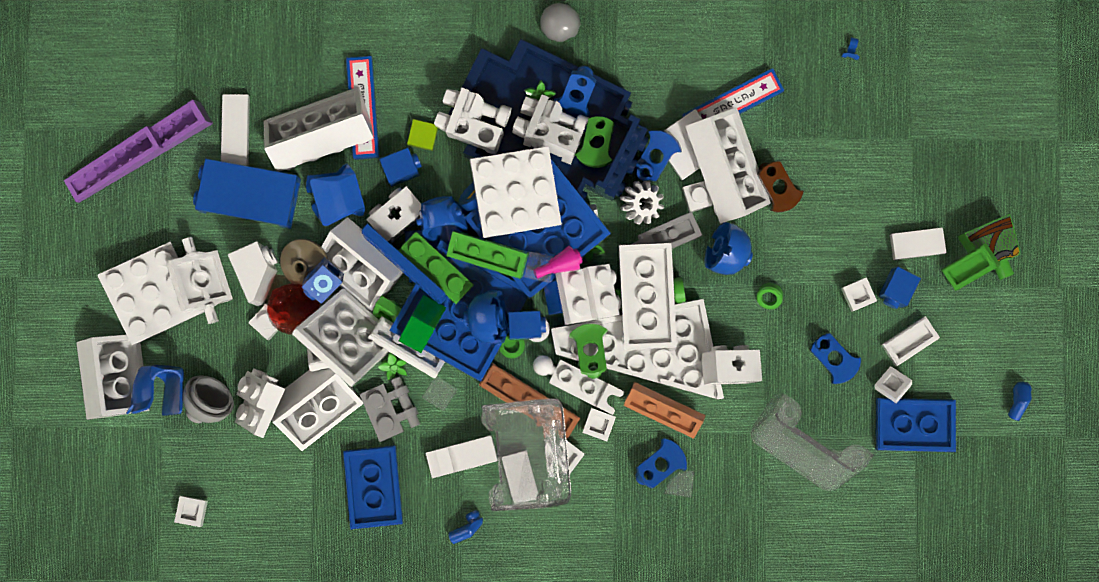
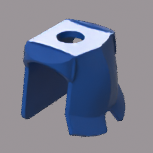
(335, 195)
(143, 389)

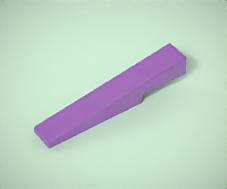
(138, 150)

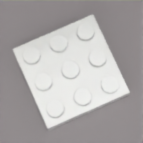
(515, 192)
(145, 294)
(340, 337)

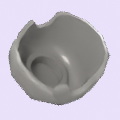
(560, 22)

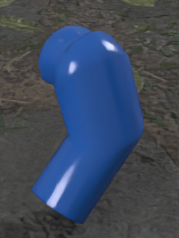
(1021, 399)

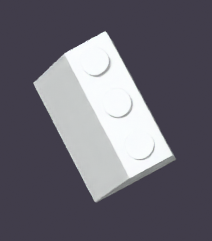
(365, 269)
(108, 374)
(314, 406)

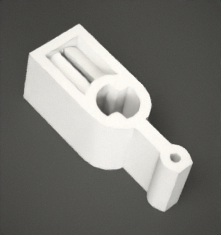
(462, 456)

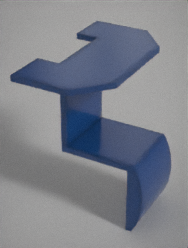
(851, 49)

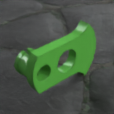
(596, 156)
(590, 334)

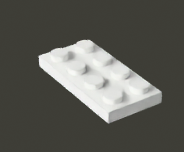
(647, 296)

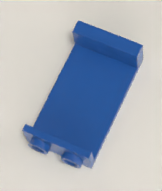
(247, 193)

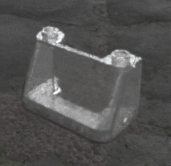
(529, 454)
(824, 467)

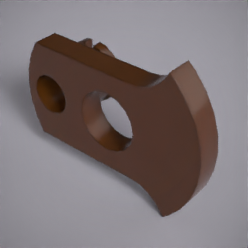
(789, 197)

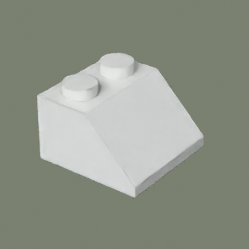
(255, 271)

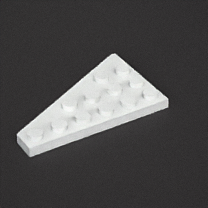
(673, 367)

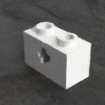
(409, 213)
(731, 366)

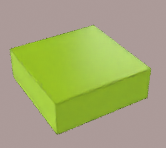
(422, 135)

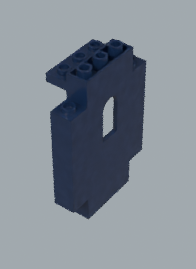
(505, 83)

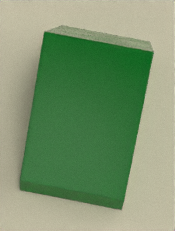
(422, 324)

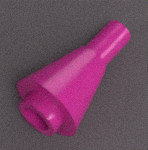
(565, 261)

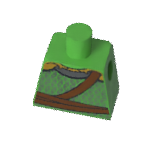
(1000, 239)

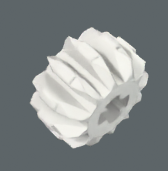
(651, 200)

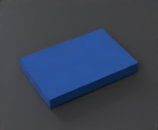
(916, 425)
(373, 487)

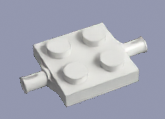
(199, 280)

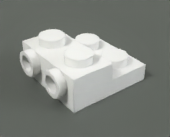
(588, 294)
(260, 401)

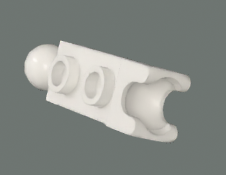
(577, 384)

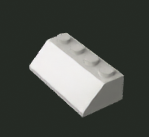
(317, 130)
(727, 165)

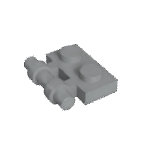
(382, 411)

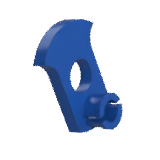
(582, 81)
(658, 140)
(846, 369)
(675, 460)

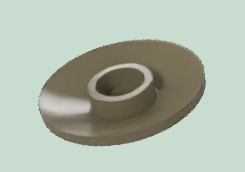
(304, 252)

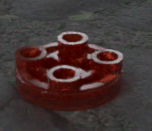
(289, 307)

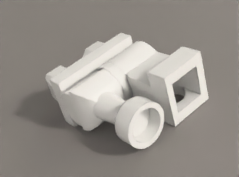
(465, 120)
(545, 127)

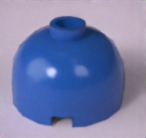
(729, 251)
(487, 317)

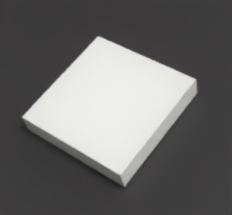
(684, 162)

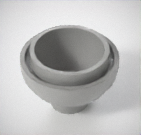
(206, 400)

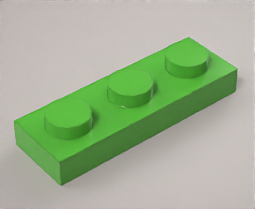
(487, 254)
(436, 267)

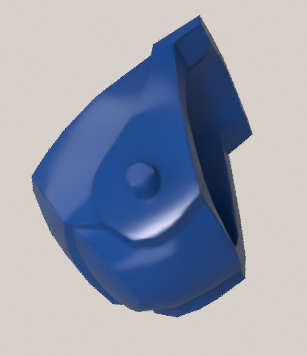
(440, 218)

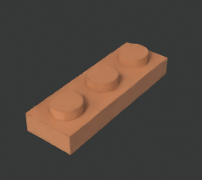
(664, 410)

